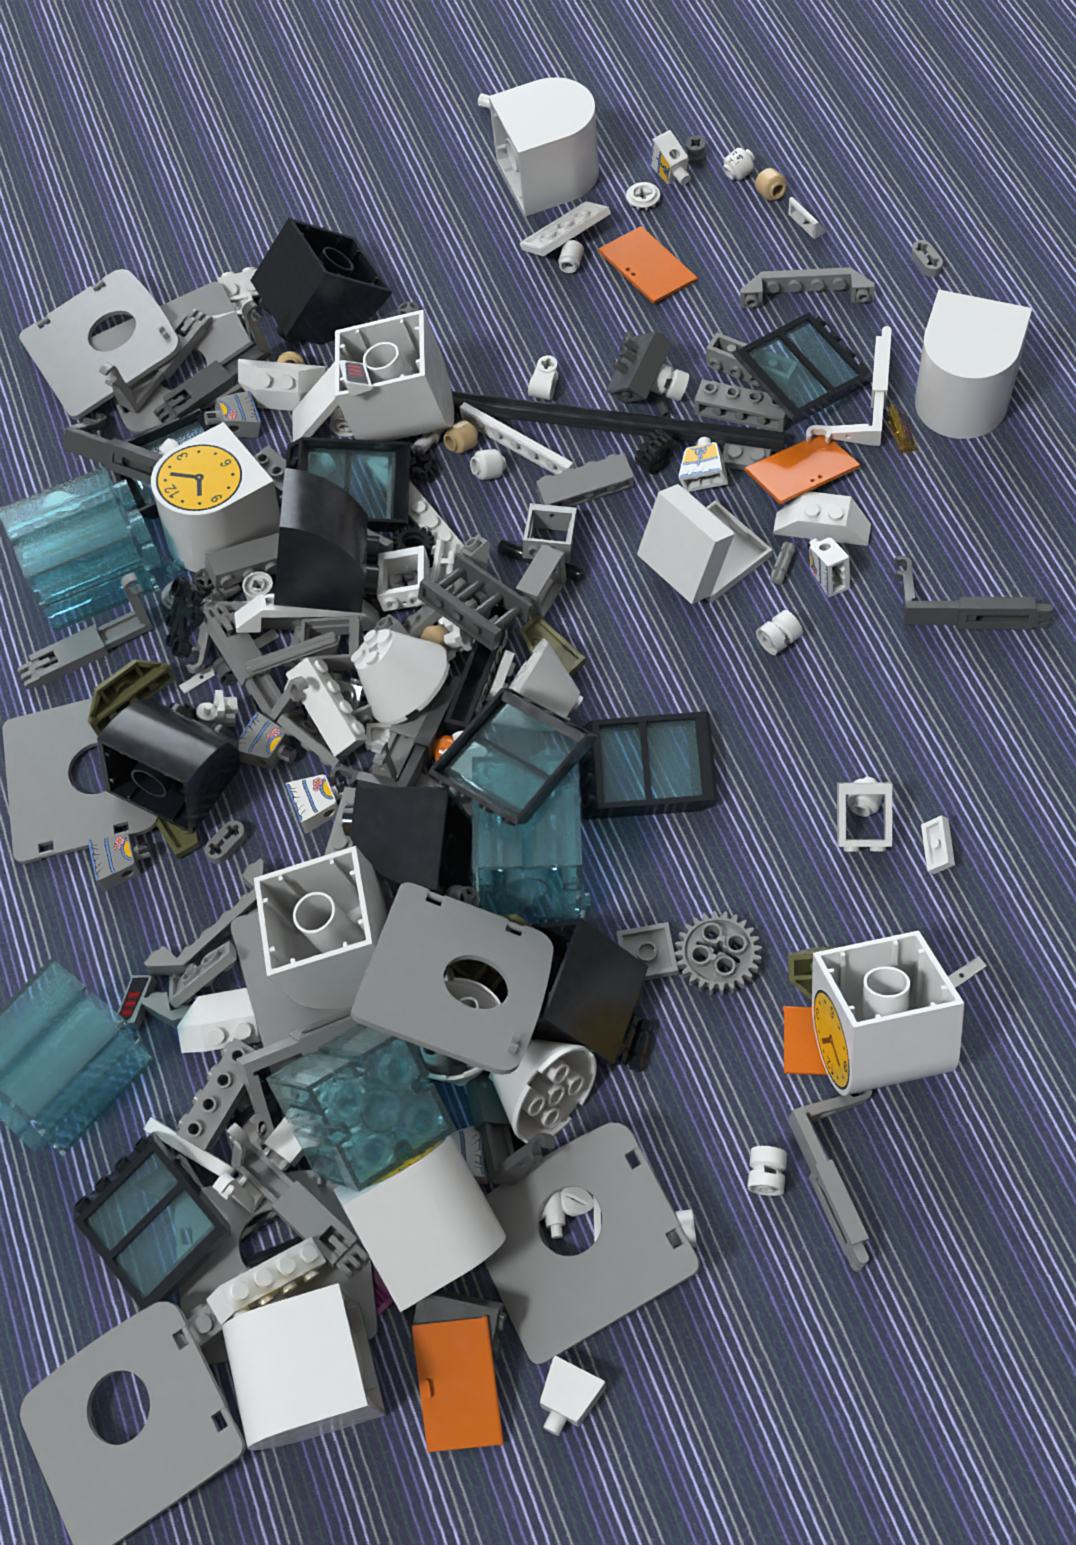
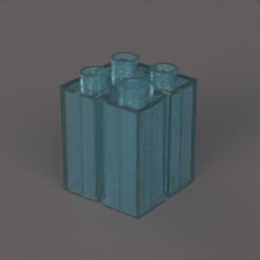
(80, 545)
(532, 861)
(62, 1059)
(361, 1106)

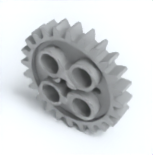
(728, 933)

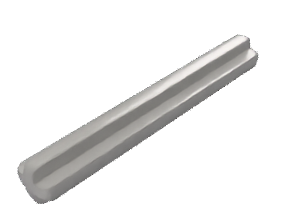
(291, 653)

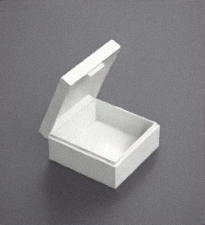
(699, 546)

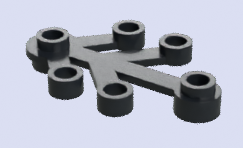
(181, 590)

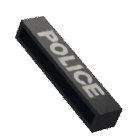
(476, 678)

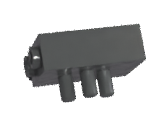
(639, 366)
(448, 1305)

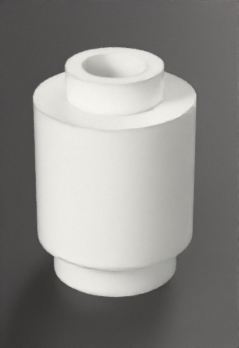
(570, 256)

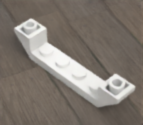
(249, 616)

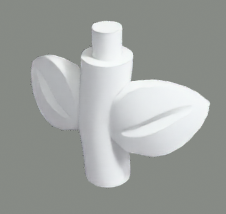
(569, 1201)

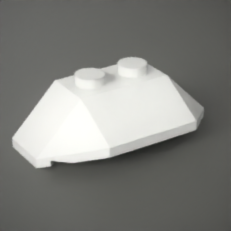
(277, 383)
(823, 517)
(217, 1020)

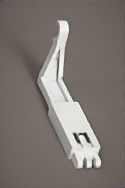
(863, 432)
(281, 1149)

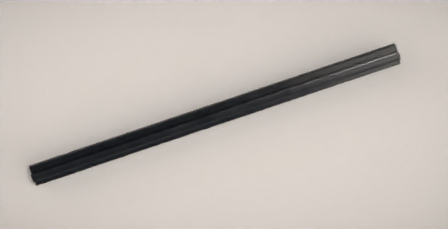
(619, 421)

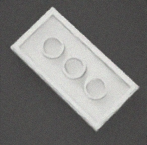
(565, 228)
(315, 406)

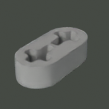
(930, 256)
(225, 842)

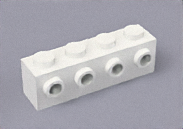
(328, 707)
(266, 1280)

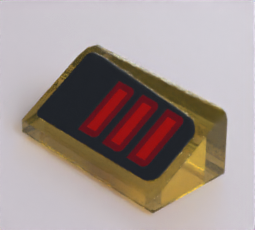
(901, 430)

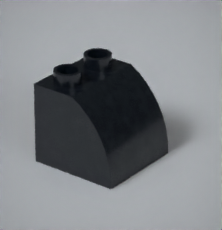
(317, 283)
(323, 547)
(167, 761)
(412, 835)
(588, 990)

